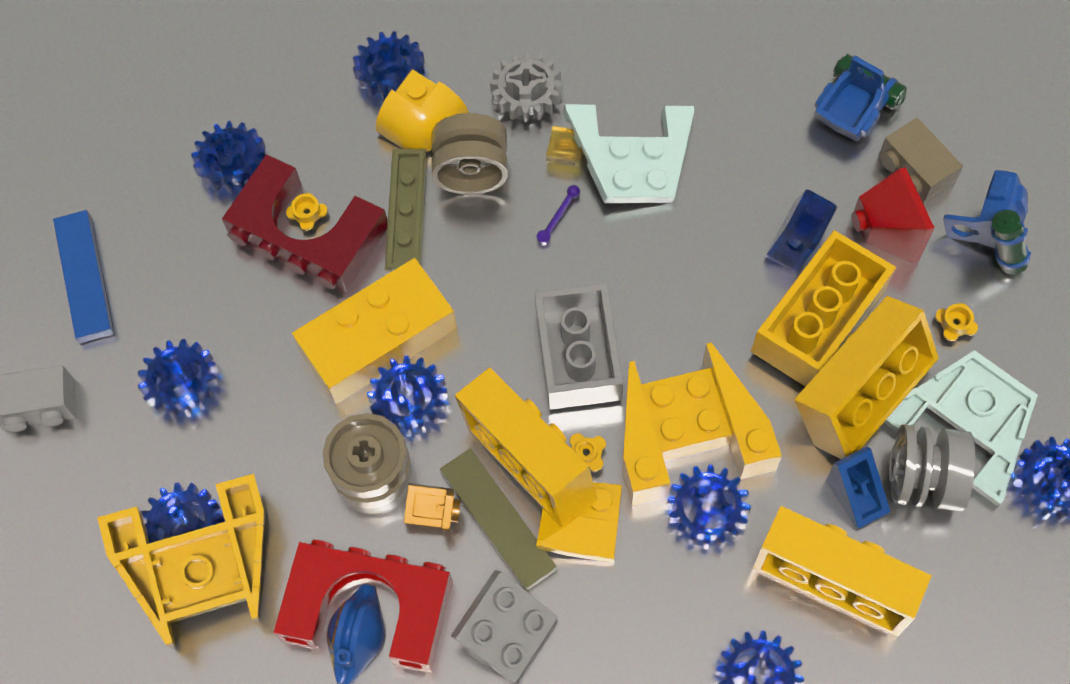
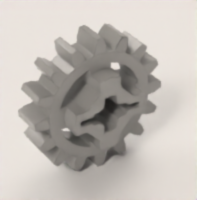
(526, 86)

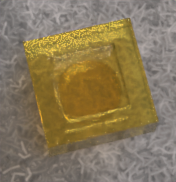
(563, 148)

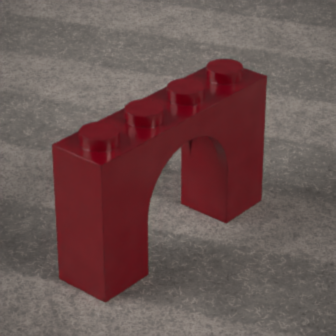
(330, 258)

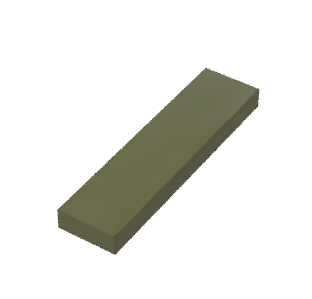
(406, 207)
(498, 519)

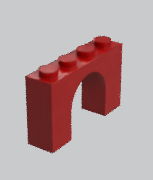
(323, 572)

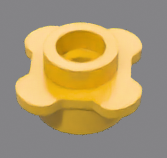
(302, 203)
(956, 312)
(594, 445)

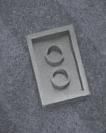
(578, 346)

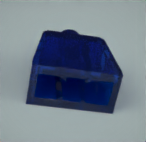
(805, 223)

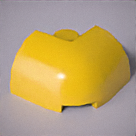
(415, 109)

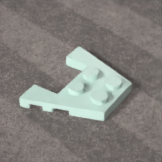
(633, 166)
(981, 400)

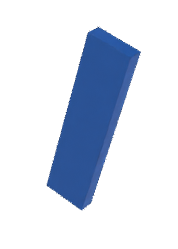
(83, 276)

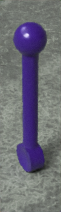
(543, 236)

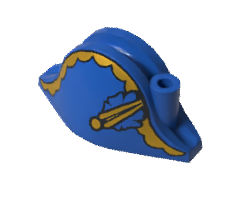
(355, 634)

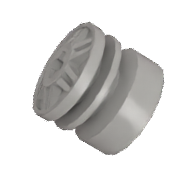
(941, 467)

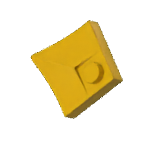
(591, 533)

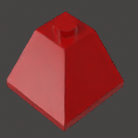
(894, 217)

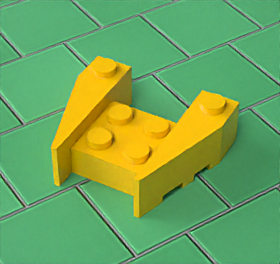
(691, 417)
(193, 569)

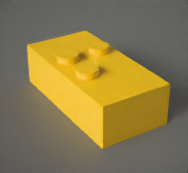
(822, 308)
(378, 324)
(867, 378)
(527, 447)
(842, 571)

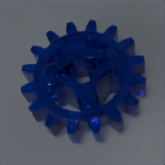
(387, 63)
(228, 152)
(179, 392)
(393, 401)
(1038, 478)
(177, 508)
(720, 514)
(761, 649)

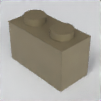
(924, 156)

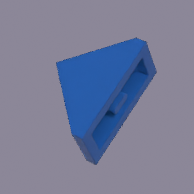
(859, 487)

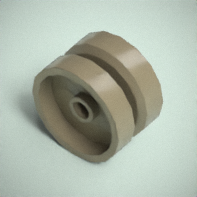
(469, 154)
(367, 460)

